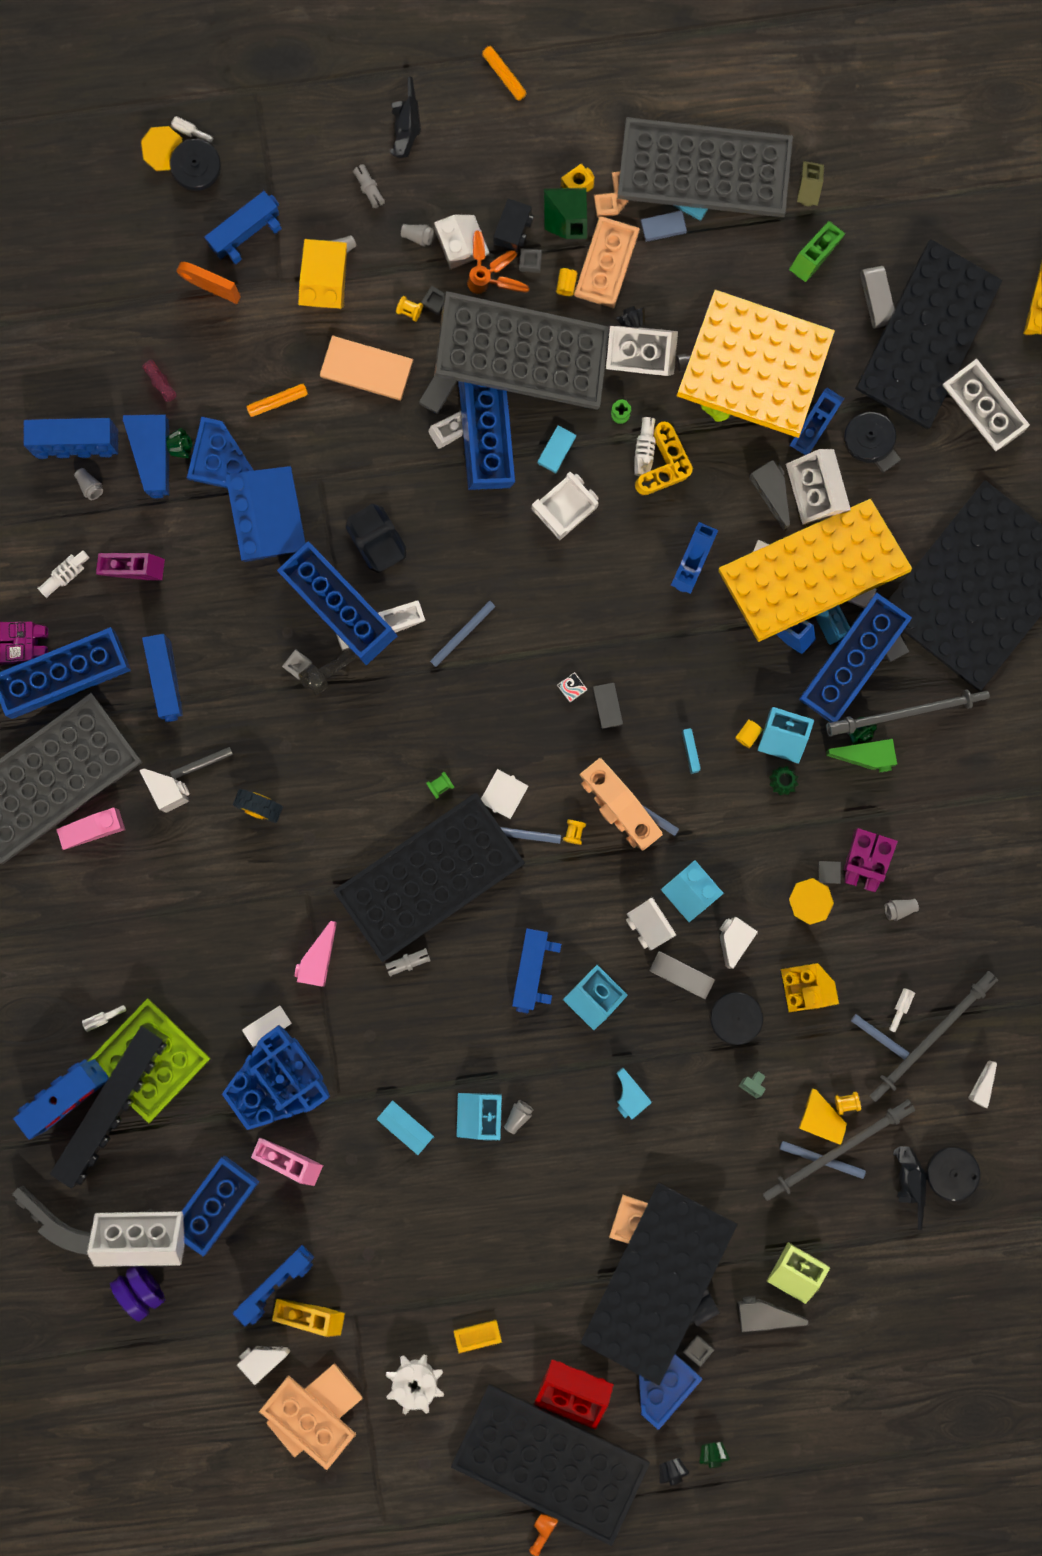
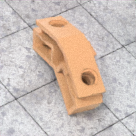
(620, 805)

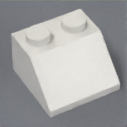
(456, 238)
(165, 790)
(735, 940)

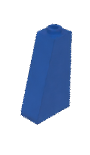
(148, 443)
(163, 676)

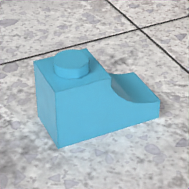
(632, 1099)

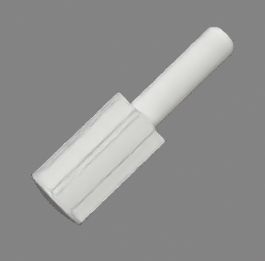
(189, 129)
(902, 1007)
(101, 1018)

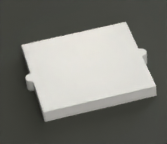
(504, 794)

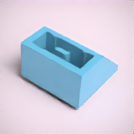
(785, 735)
(479, 1116)

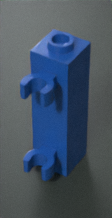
(243, 225)
(530, 969)

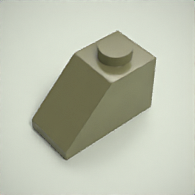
(810, 183)

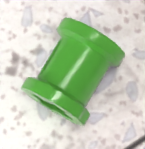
(615, 411)
(440, 785)

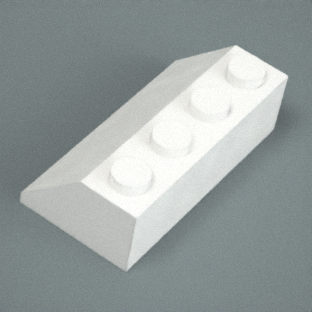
(986, 405)
(137, 1239)

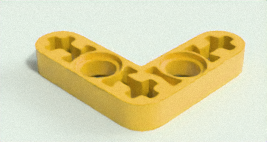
(671, 468)

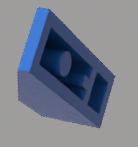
(817, 421)
(798, 636)

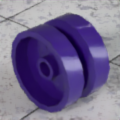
(137, 1292)

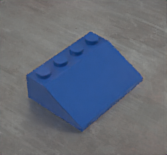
(265, 513)

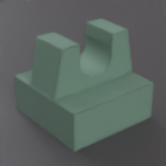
(753, 1085)

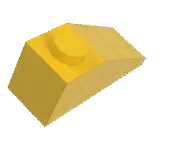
(309, 1317)

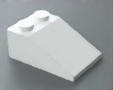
(642, 350)
(650, 924)

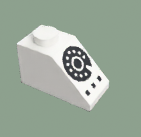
(261, 1361)

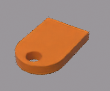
(209, 281)

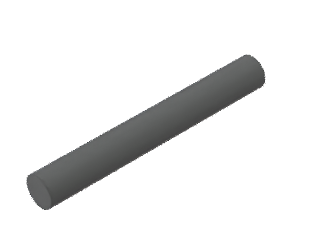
(201, 763)

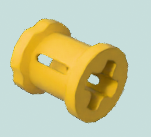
(409, 308)
(574, 832)
(847, 1103)

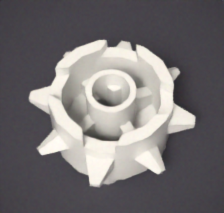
(427, 1382)

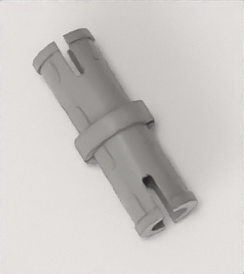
(368, 186)
(407, 962)

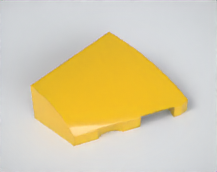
(822, 1119)

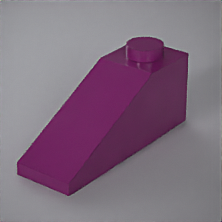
(130, 565)

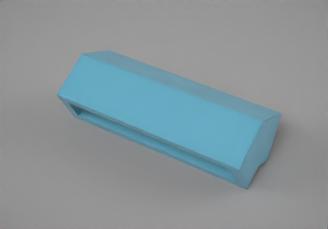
(405, 1127)

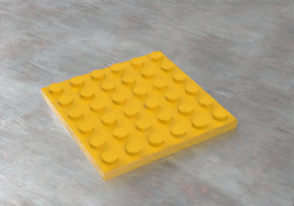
(756, 363)

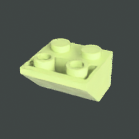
(798, 1273)

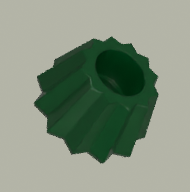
(179, 444)
(863, 734)
(783, 780)
(713, 1455)

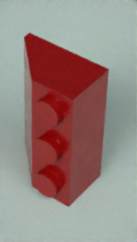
(574, 1394)

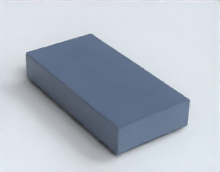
(663, 226)

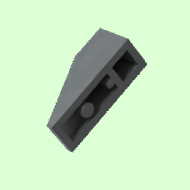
(771, 487)
(762, 1315)

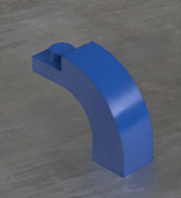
(694, 558)

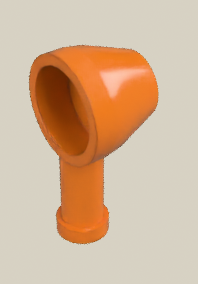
(545, 1525)

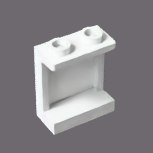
(566, 505)

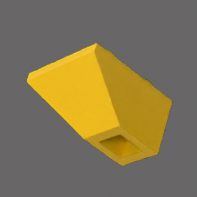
(808, 988)

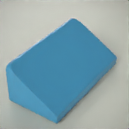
(833, 624)

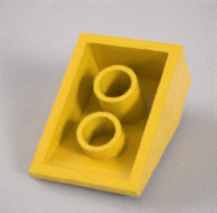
(323, 274)

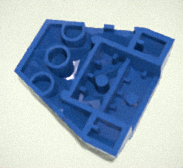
(275, 1082)

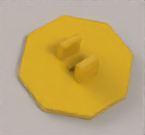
(158, 147)
(811, 901)

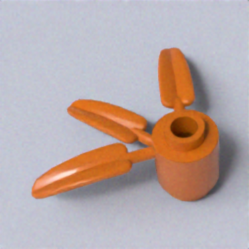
(480, 276)

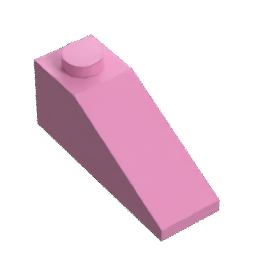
(91, 828)
(316, 961)
(287, 1162)

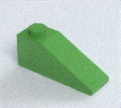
(816, 251)
(869, 755)

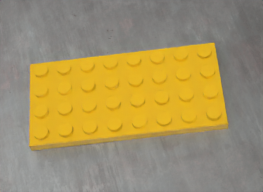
(814, 570)

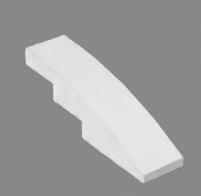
(398, 618)

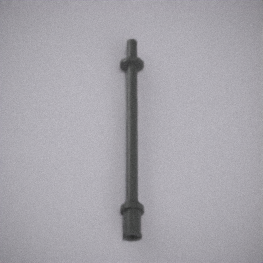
(849, 724)
(976, 992)
(892, 1116)

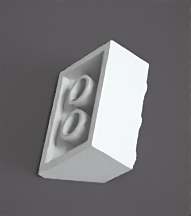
(818, 486)

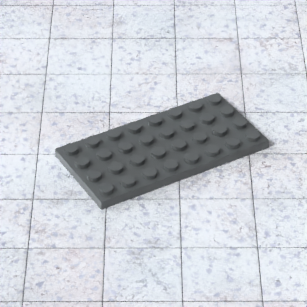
(705, 167)
(521, 350)
(59, 773)

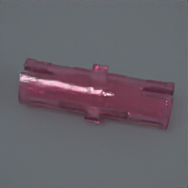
(159, 380)

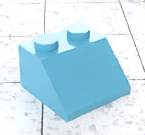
(692, 891)
(595, 997)

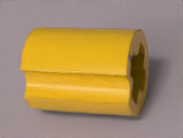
(566, 282)
(749, 733)

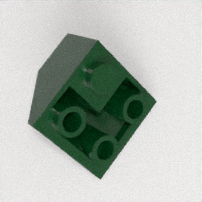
(566, 212)

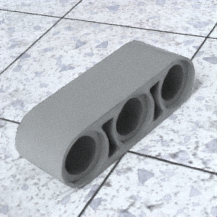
(877, 295)
(682, 975)

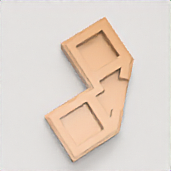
(608, 203)

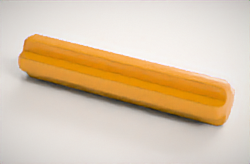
(504, 73)
(277, 400)

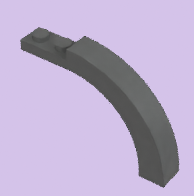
(53, 1228)

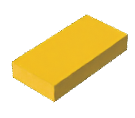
(477, 1336)

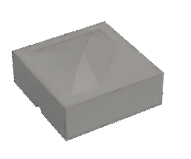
(296, 663)

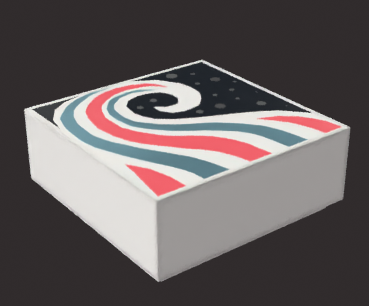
(572, 687)

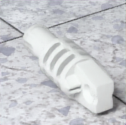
(645, 447)
(64, 573)

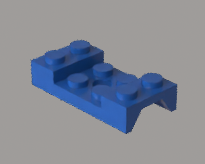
(252, 1308)

